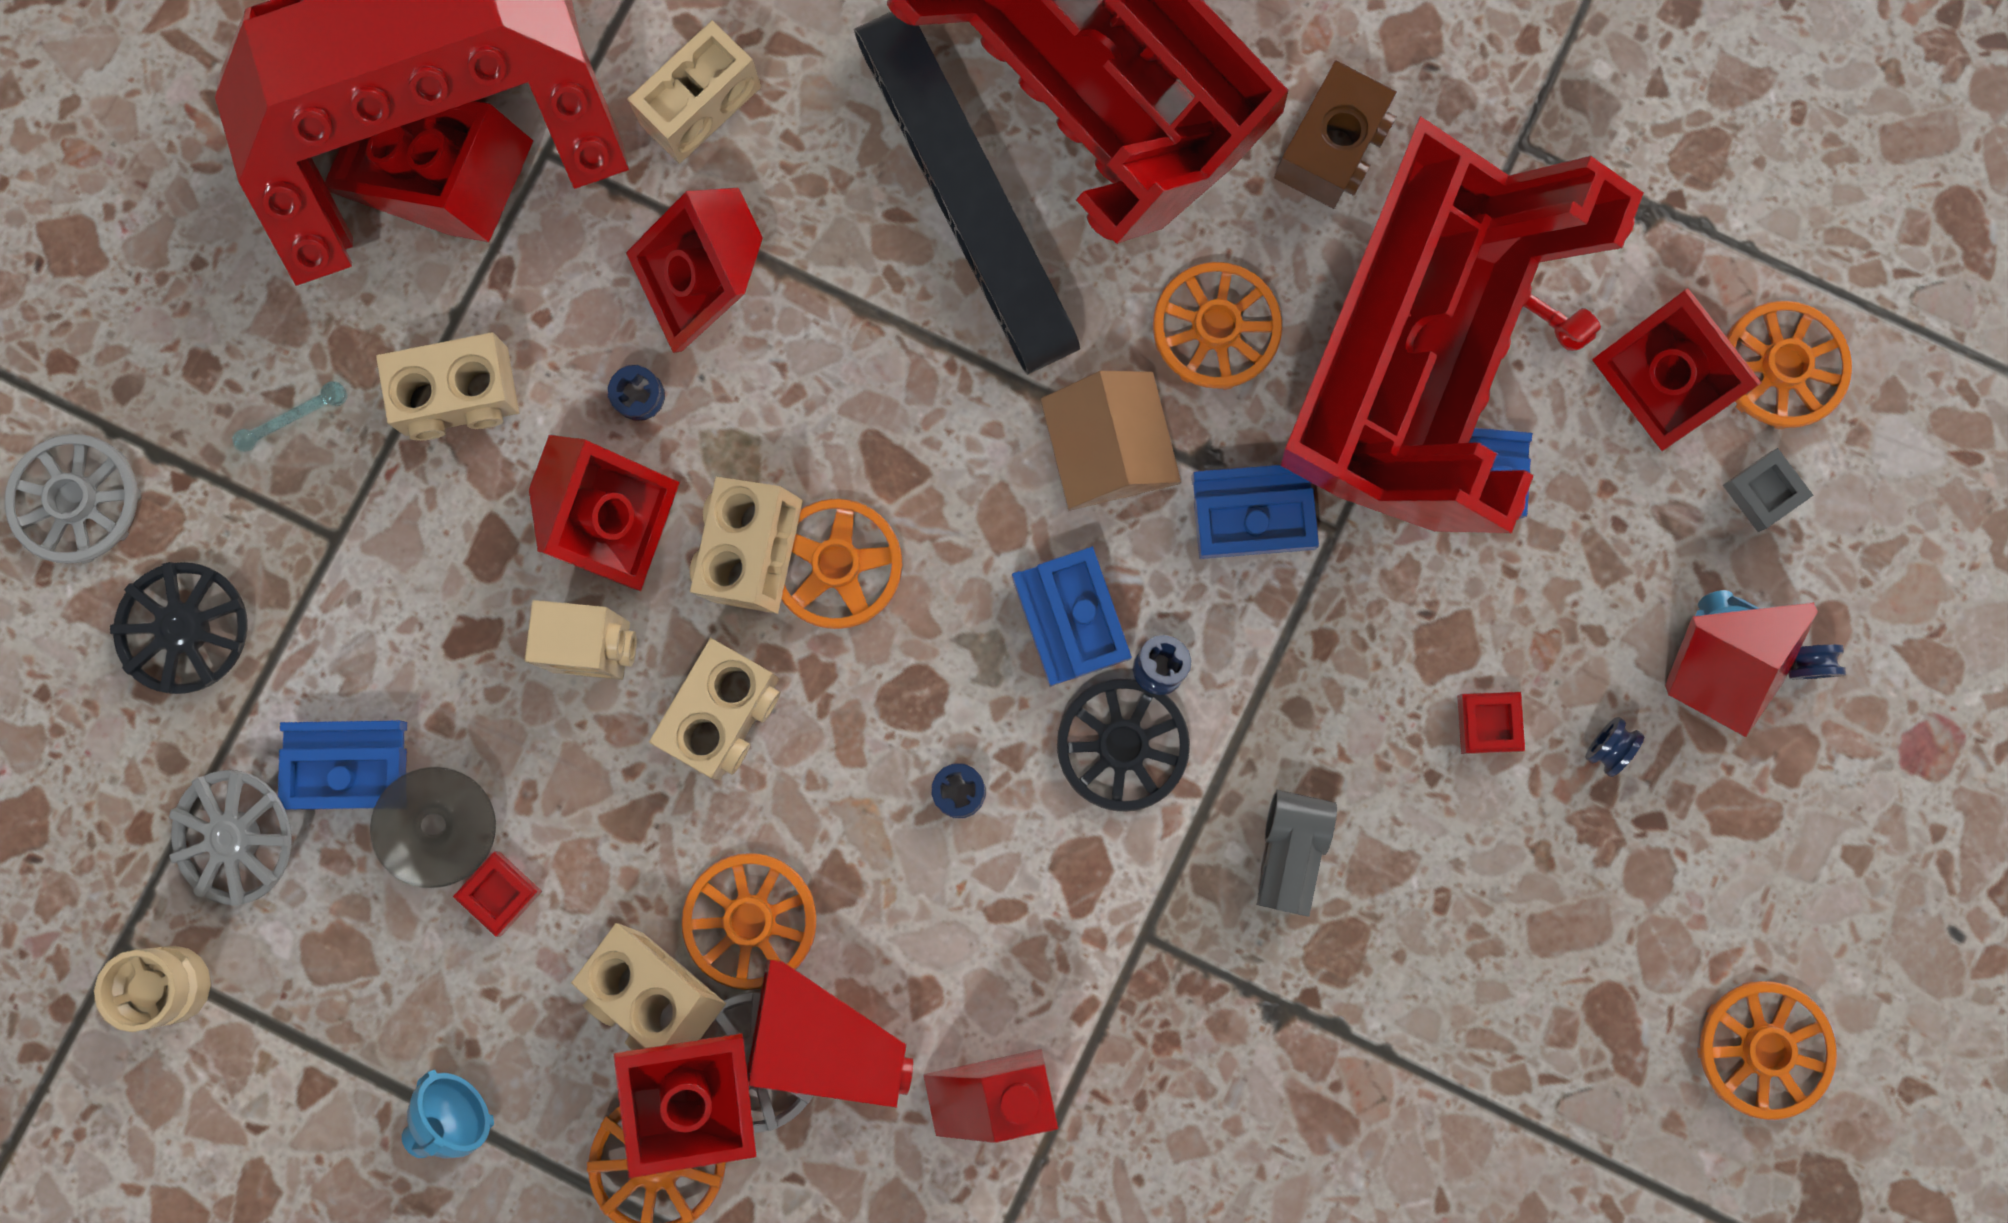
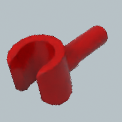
(1571, 332)

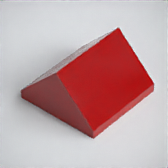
(1676, 370)
(1738, 661)

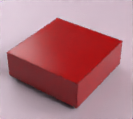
(1491, 723)
(497, 894)

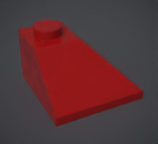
(696, 261)
(599, 509)
(685, 1105)

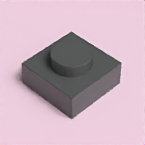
(1768, 490)

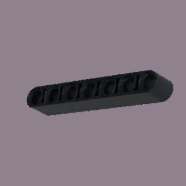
(967, 192)

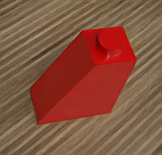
(821, 1045)
(992, 1099)

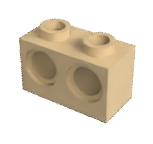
(695, 92)
(448, 370)
(761, 545)
(579, 640)
(702, 702)
(653, 984)

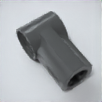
(1298, 836)

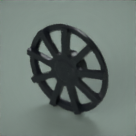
(178, 627)
(1122, 746)

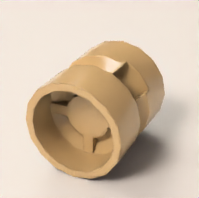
(152, 988)

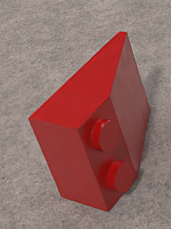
(437, 171)

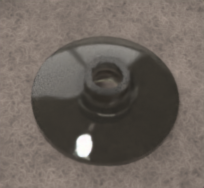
(438, 858)

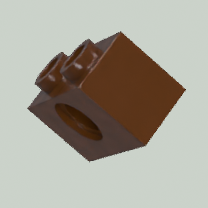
(1347, 104)

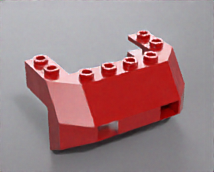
(349, 69)
(1115, 89)
(1433, 323)

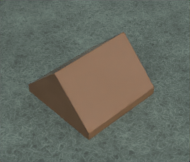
(1110, 438)

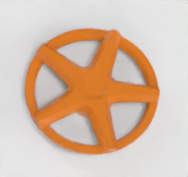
(838, 564)

